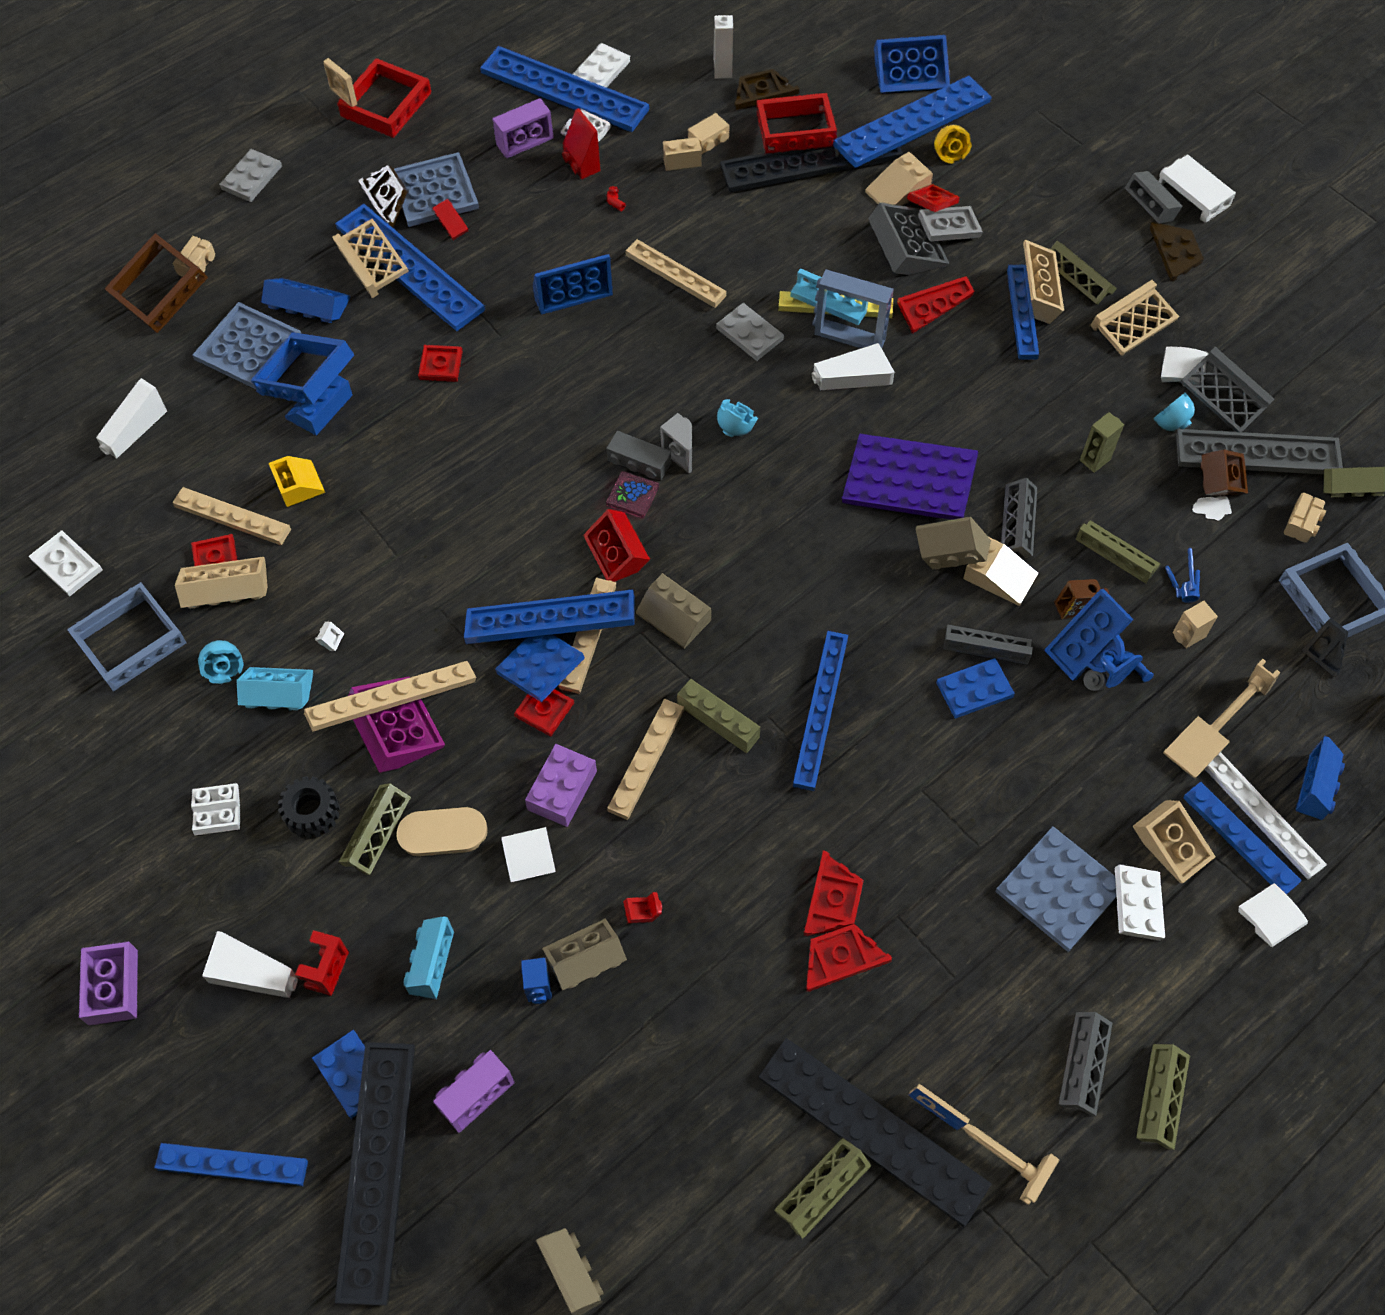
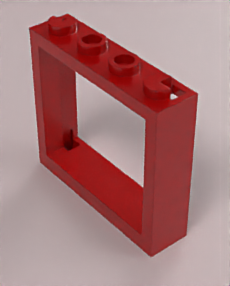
(793, 107)
(403, 112)

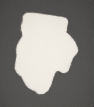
(1213, 507)

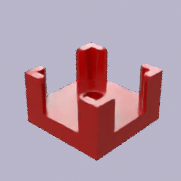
(330, 967)

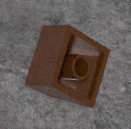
(1224, 473)

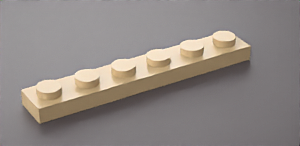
(676, 273)
(232, 516)
(586, 643)
(645, 759)

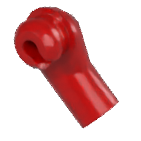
(612, 199)

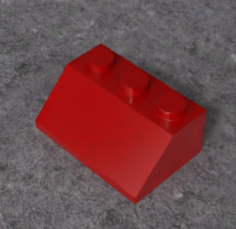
(616, 546)

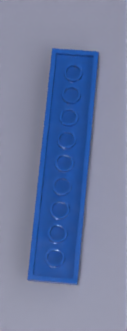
(564, 88)
(911, 121)
(424, 277)

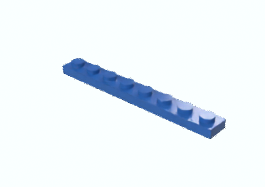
(820, 711)

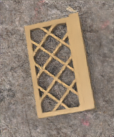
(360, 267)
(1123, 307)

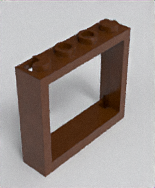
(173, 300)

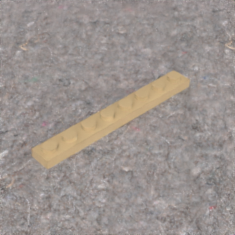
(389, 696)

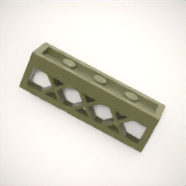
(1085, 269)
(1117, 551)
(367, 827)
(1160, 1094)
(827, 1189)

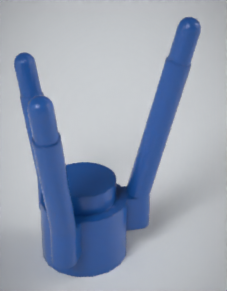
(1189, 591)

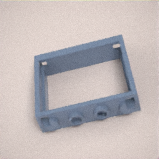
(857, 289)
(1309, 605)
(143, 659)

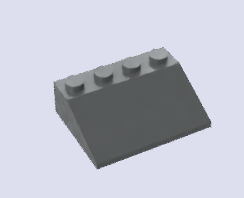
(905, 240)

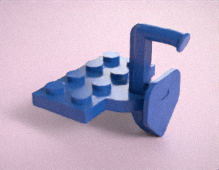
(1095, 642)

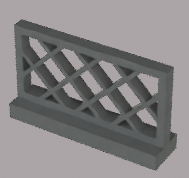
(1234, 376)

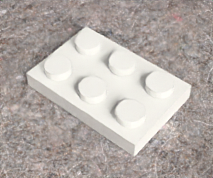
(603, 65)
(65, 563)
(1139, 902)

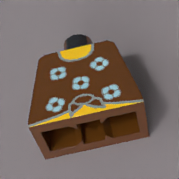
(1076, 596)

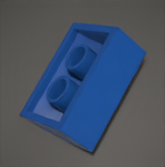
(316, 416)
(1321, 780)

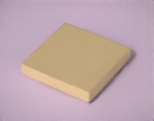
(340, 82)

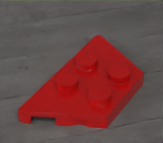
(834, 897)
(842, 956)

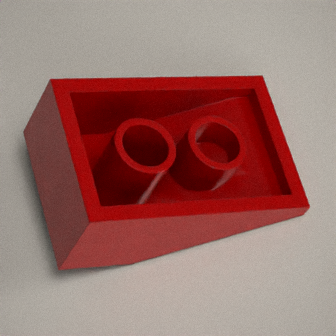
(581, 146)

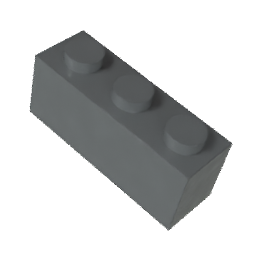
(1153, 197)
(638, 455)

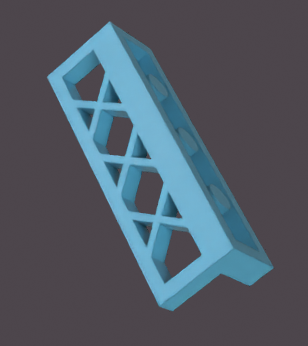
(840, 306)

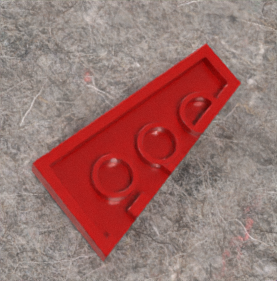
(933, 302)

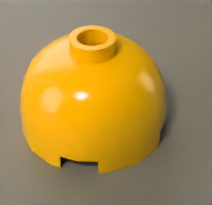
(952, 143)

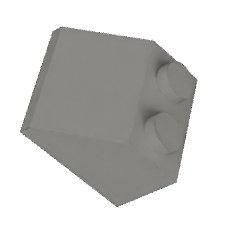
(677, 438)

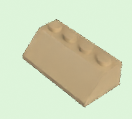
(1043, 282)
(222, 582)

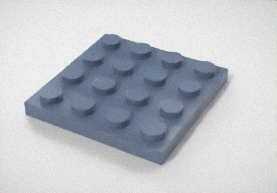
(431, 184)
(243, 343)
(1059, 888)

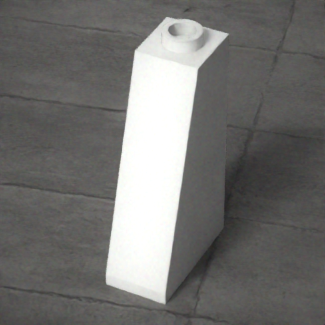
(723, 46)
(854, 369)
(131, 419)
(245, 968)

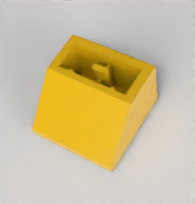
(296, 479)

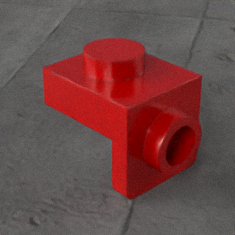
(643, 908)

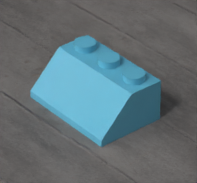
(274, 688)
(429, 957)

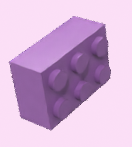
(523, 128)
(561, 785)
(108, 983)
(473, 1090)

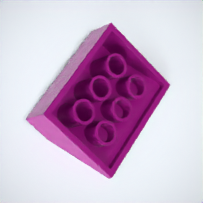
(397, 733)

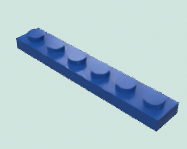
(1022, 313)
(1241, 838)
(231, 1164)

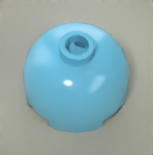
(1177, 414)
(735, 419)
(220, 661)

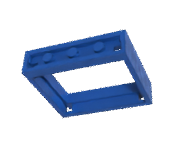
(337, 354)

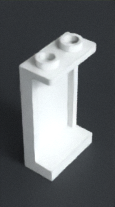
(1198, 186)

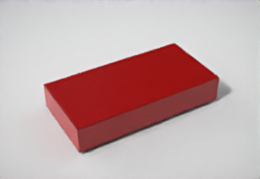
(450, 219)

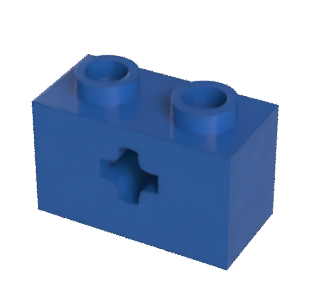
(536, 980)

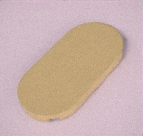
(442, 831)

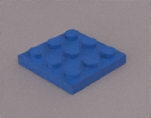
(540, 665)

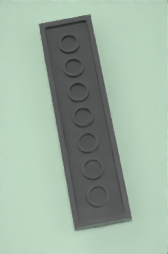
(1262, 450)

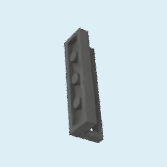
(1024, 515)
(986, 644)
(1082, 1060)

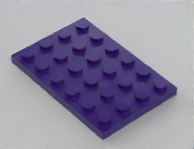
(910, 477)

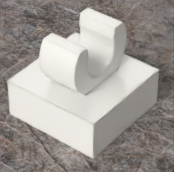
(329, 636)

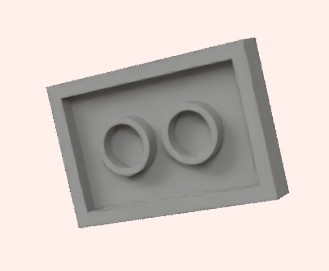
(250, 175)
(950, 223)
(750, 331)

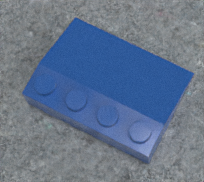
(912, 64)
(573, 284)

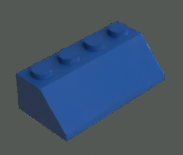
(304, 298)

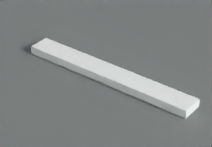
(1265, 816)

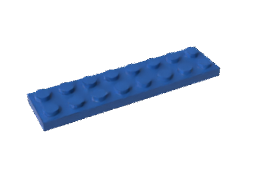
(549, 616)

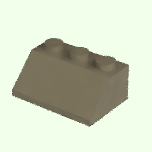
(952, 543)
(674, 611)
(584, 954)
(570, 1271)

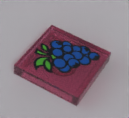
(632, 494)

